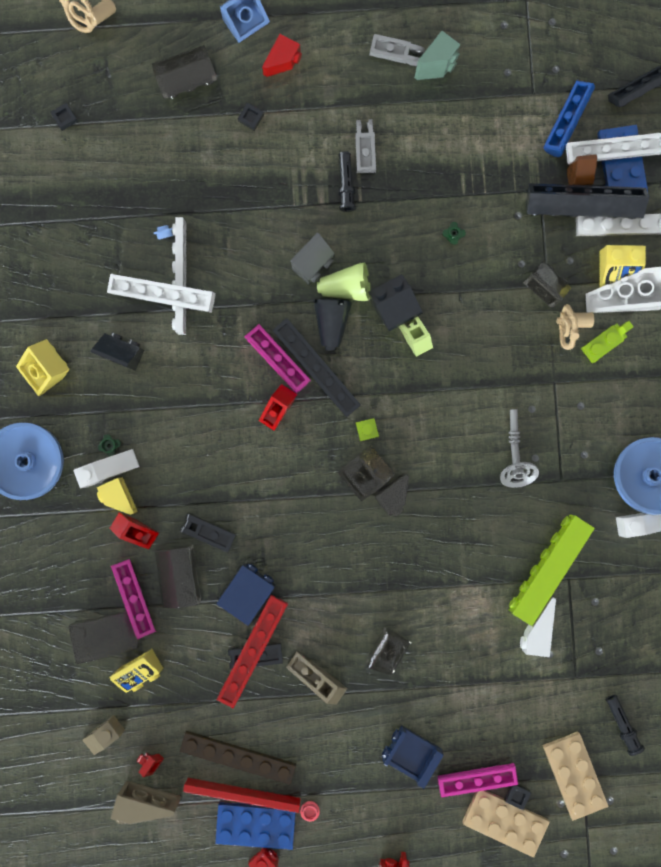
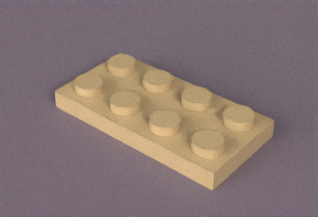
(575, 776)
(505, 823)

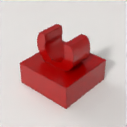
(149, 763)

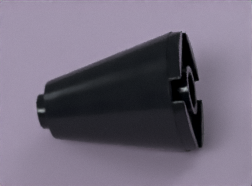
(331, 320)

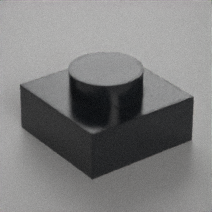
(64, 116)
(250, 116)
(517, 796)

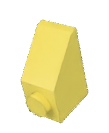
(116, 495)

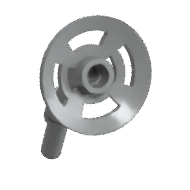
(517, 467)

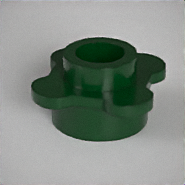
(453, 239)
(103, 446)

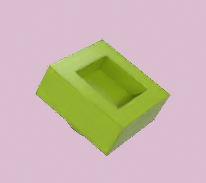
(367, 429)

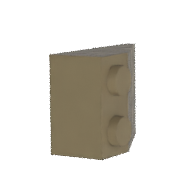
(142, 803)

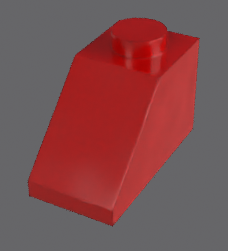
(282, 56)
(277, 407)
(133, 531)

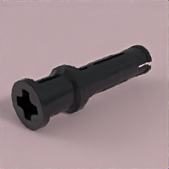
(346, 191)
(627, 733)

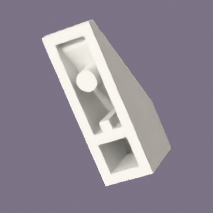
(106, 468)
(638, 525)
(539, 636)

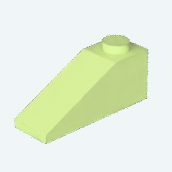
(416, 336)

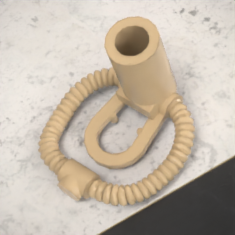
(93, 15)
(572, 320)

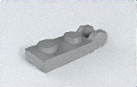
(395, 49)
(365, 148)

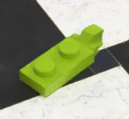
(606, 341)

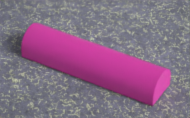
(277, 358)
(133, 598)
(477, 780)

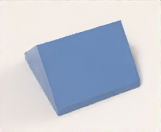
(243, 17)

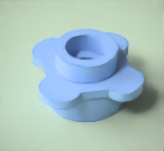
(163, 232)

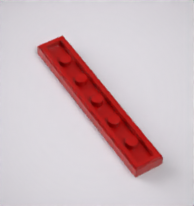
(252, 651)
(242, 795)

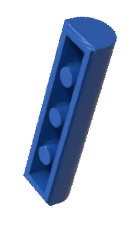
(568, 118)

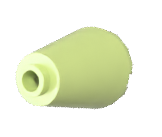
(346, 284)

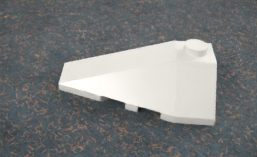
(630, 293)

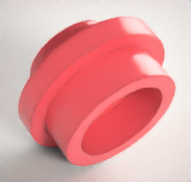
(310, 811)

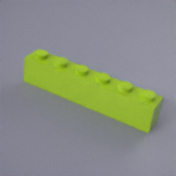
(551, 569)

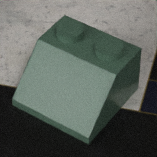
(438, 58)

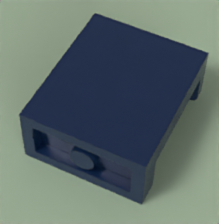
(246, 593)
(412, 755)

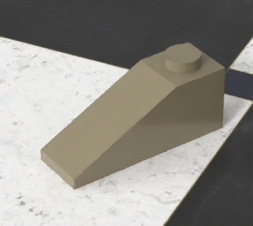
(316, 679)

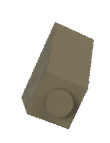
(104, 735)

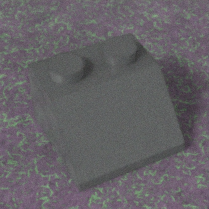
(313, 259)

